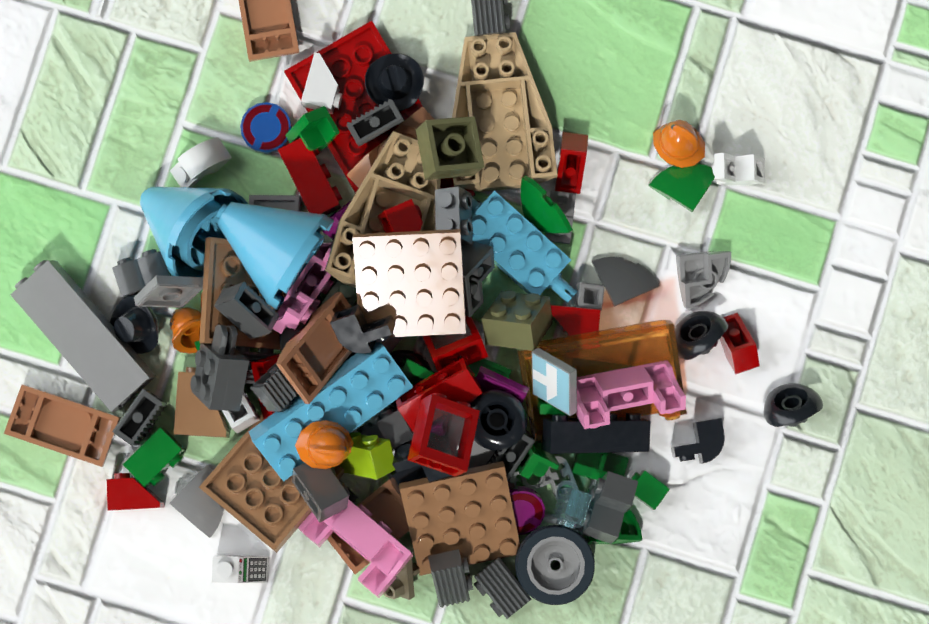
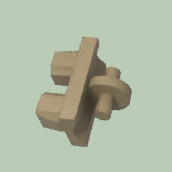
(403, 584)

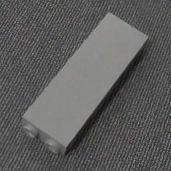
(82, 334)

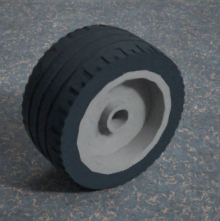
(534, 562)

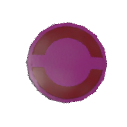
(527, 509)

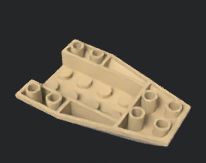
(508, 114)
(390, 181)

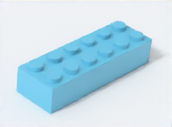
(349, 398)

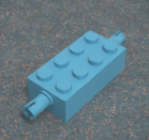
(520, 247)

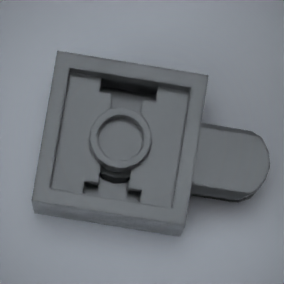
(220, 371)

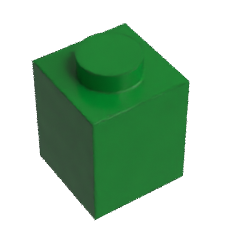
(649, 489)

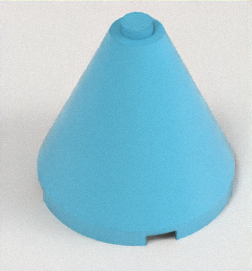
(182, 221)
(272, 244)

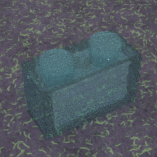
(571, 507)

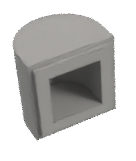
(589, 296)

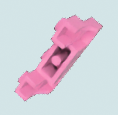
(304, 294)
(626, 389)
(368, 539)

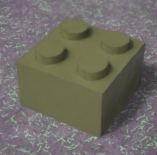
(449, 148)
(517, 320)

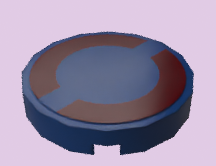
(265, 127)

